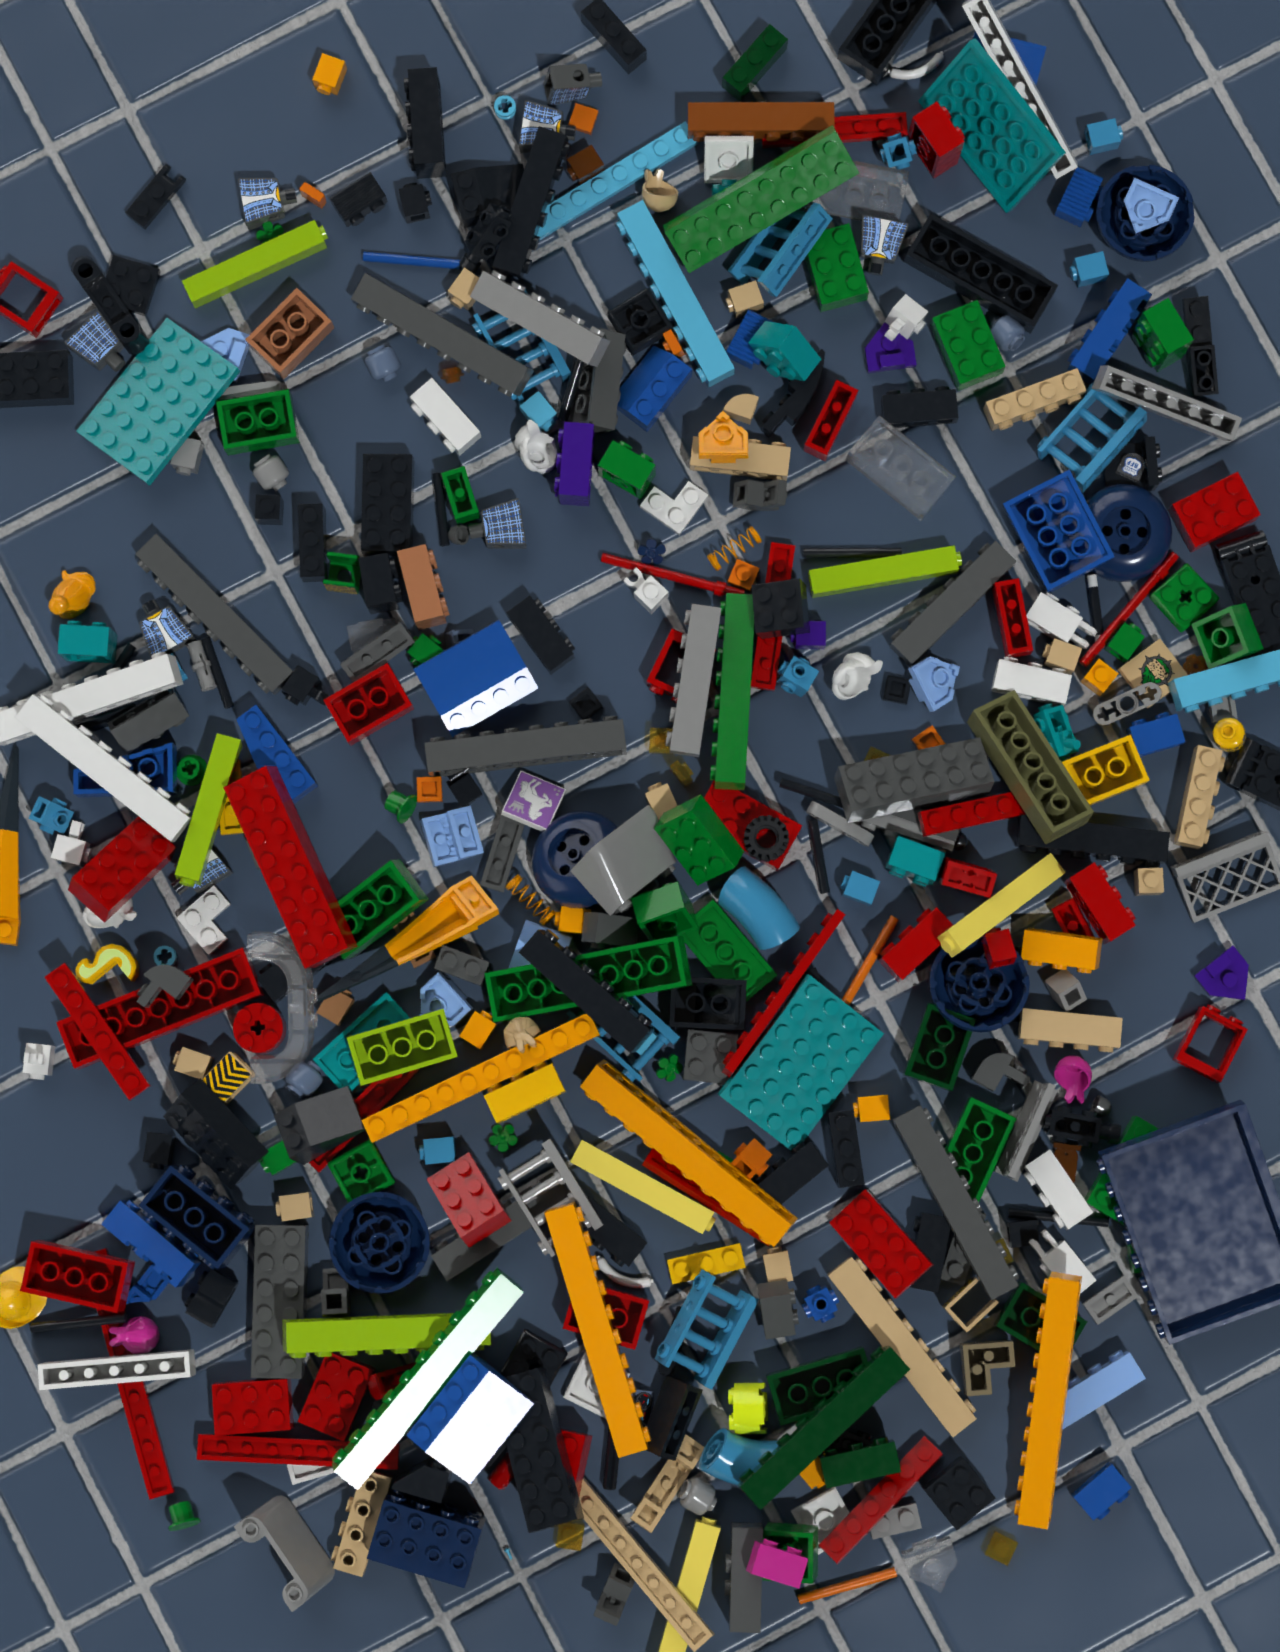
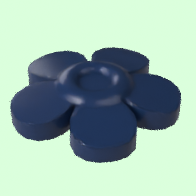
(651, 551)

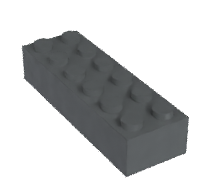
(913, 779)
(277, 1296)

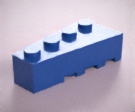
(1110, 330)
(271, 750)
(155, 763)
(151, 1242)

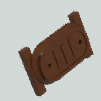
(1068, 1161)

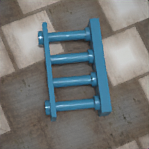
(790, 255)
(544, 348)
(1100, 456)
(665, 1036)
(726, 1338)

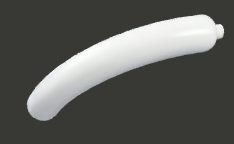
(918, 72)
(621, 1279)

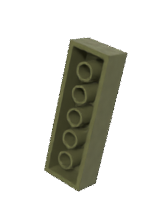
(1030, 767)

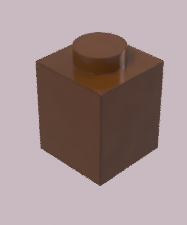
(584, 165)

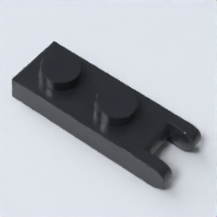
(154, 198)

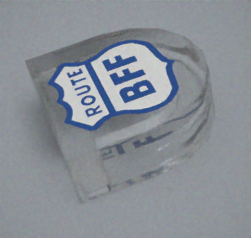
(1131, 467)

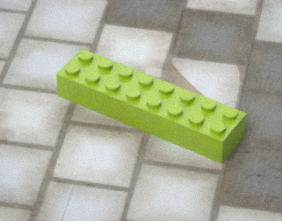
(364, 1333)

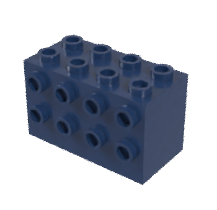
(198, 1216)
(426, 1538)

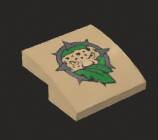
(1152, 665)

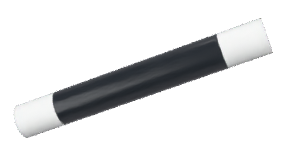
(1095, 605)

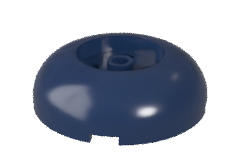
(1163, 238)
(1146, 512)
(549, 862)
(1003, 1000)
(353, 1258)

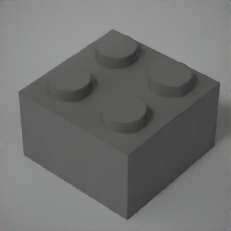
(705, 1055)

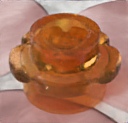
(452, 374)
(1193, 659)

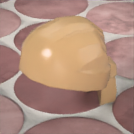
(656, 193)
(521, 1032)

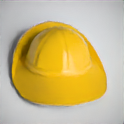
(17, 1306)

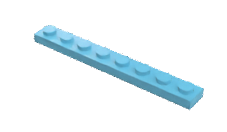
(616, 178)

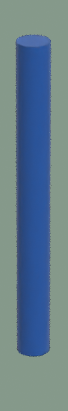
(411, 260)

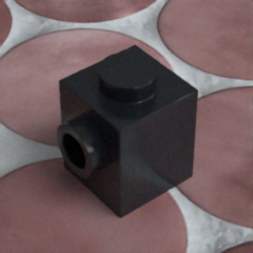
(415, 202)

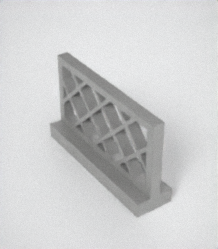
(1222, 855)
(1026, 1130)

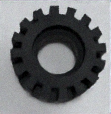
(759, 824)

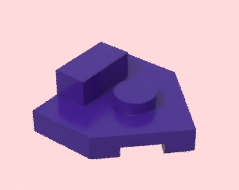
(889, 355)
(1225, 975)

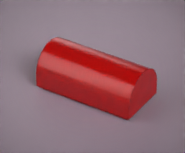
(1071, 918)
(382, 1382)
(502, 1473)

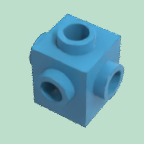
(888, 153)
(796, 676)
(51, 815)

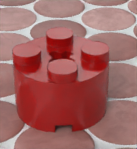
(249, 1017)

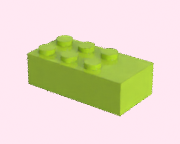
(402, 1047)

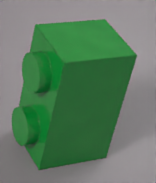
(460, 495)

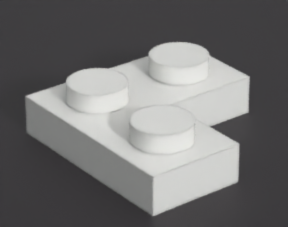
(678, 512)
(199, 919)

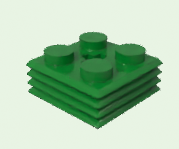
(1185, 582)
(366, 1156)

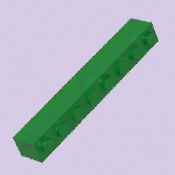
(734, 692)

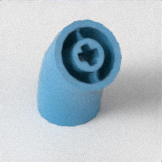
(758, 909)
(730, 1455)

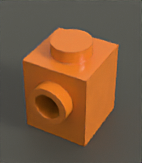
(751, 1158)

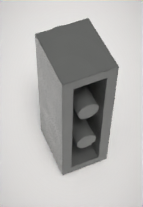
(148, 720)

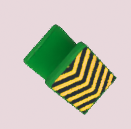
(341, 562)

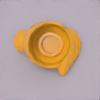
(72, 595)

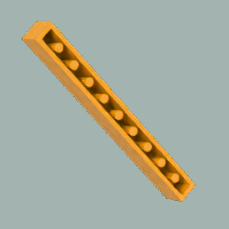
(479, 1078)
(688, 1153)
(597, 1330)
(1049, 1399)

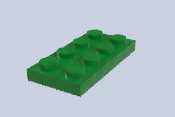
(726, 950)

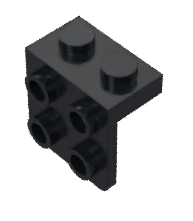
(1151, 476)

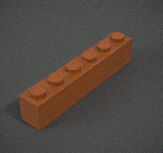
(759, 119)

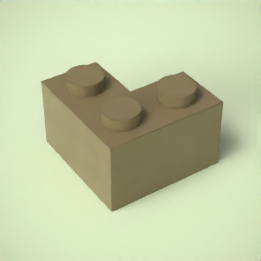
(979, 1358)

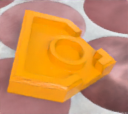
(723, 441)

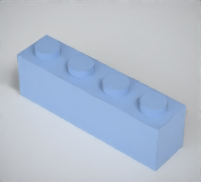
(1101, 1385)

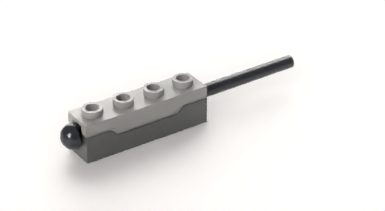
(897, 824)

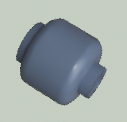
(1007, 333)
(382, 363)
(304, 1080)

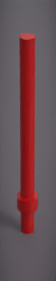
(1158, 574)
(719, 588)

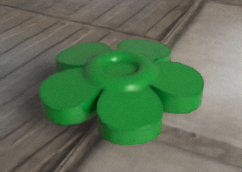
(270, 232)
(668, 1067)
(503, 1137)

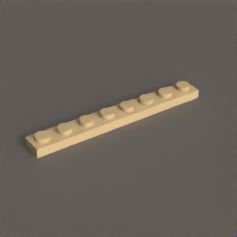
(643, 1569)

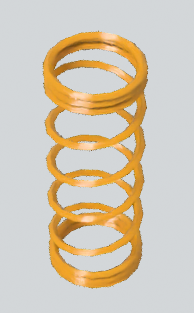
(713, 560)
(515, 881)

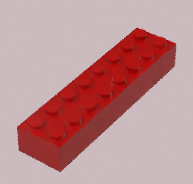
(290, 866)
(215, 989)

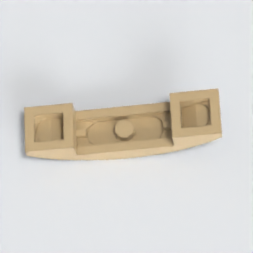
(667, 1485)

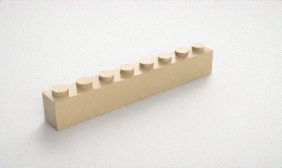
(891, 1331)

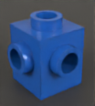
(817, 1293)

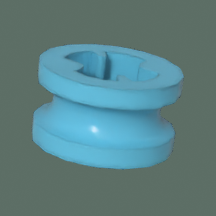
(498, 104)
(159, 951)

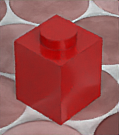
(998, 948)

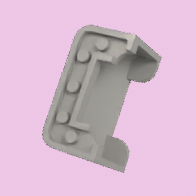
(625, 862)
(294, 1545)

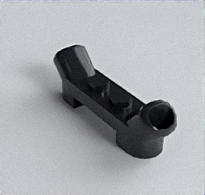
(109, 305)

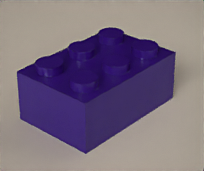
(575, 463)

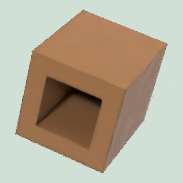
(336, 1007)

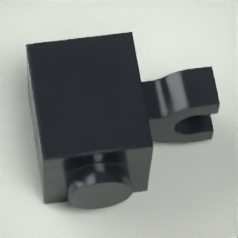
(303, 686)

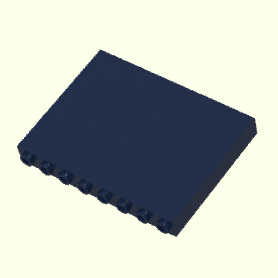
(1199, 1220)

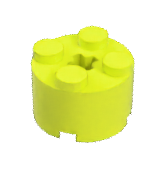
(749, 1408)

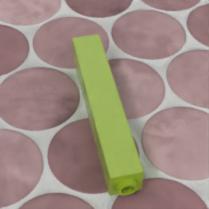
(255, 263)
(884, 571)
(208, 810)

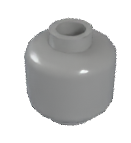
(271, 472)
(697, 1496)

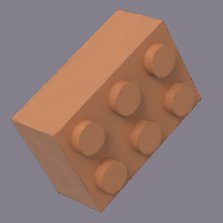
(290, 333)
(423, 586)

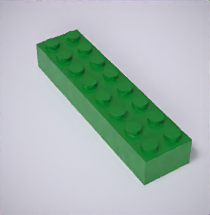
(760, 199)
(629, 969)

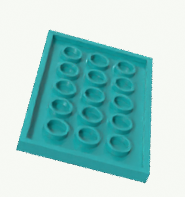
(1002, 133)
(158, 401)
(800, 1063)

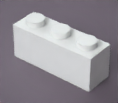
(444, 417)
(1031, 681)
(1057, 1190)

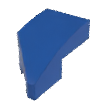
(148, 1287)

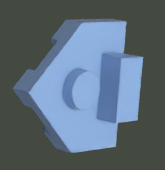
(1148, 205)
(230, 345)
(933, 682)
(444, 994)

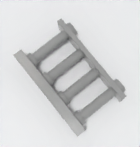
(561, 1176)

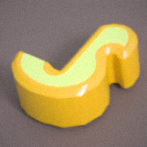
(104, 961)

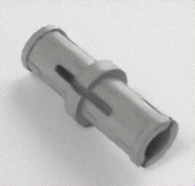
(201, 666)

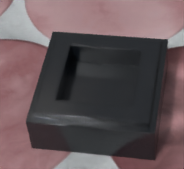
(896, 690)
(585, 704)
(465, 790)

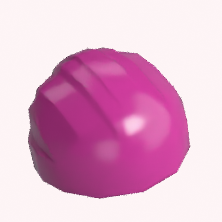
(1074, 1076)
(137, 1335)

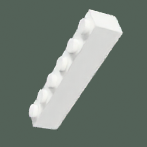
(116, 1369)

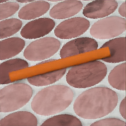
(870, 960)
(847, 1585)

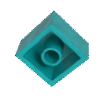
(784, 351)
(87, 643)
(914, 861)

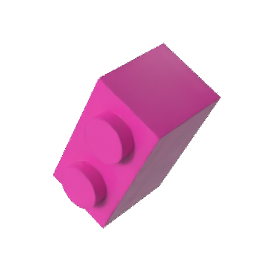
(776, 1563)

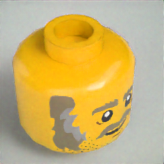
(1229, 734)

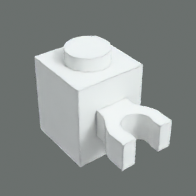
(905, 318)
(648, 592)
(71, 848)
(38, 1060)

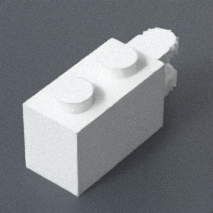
(1057, 620)
(1062, 1260)

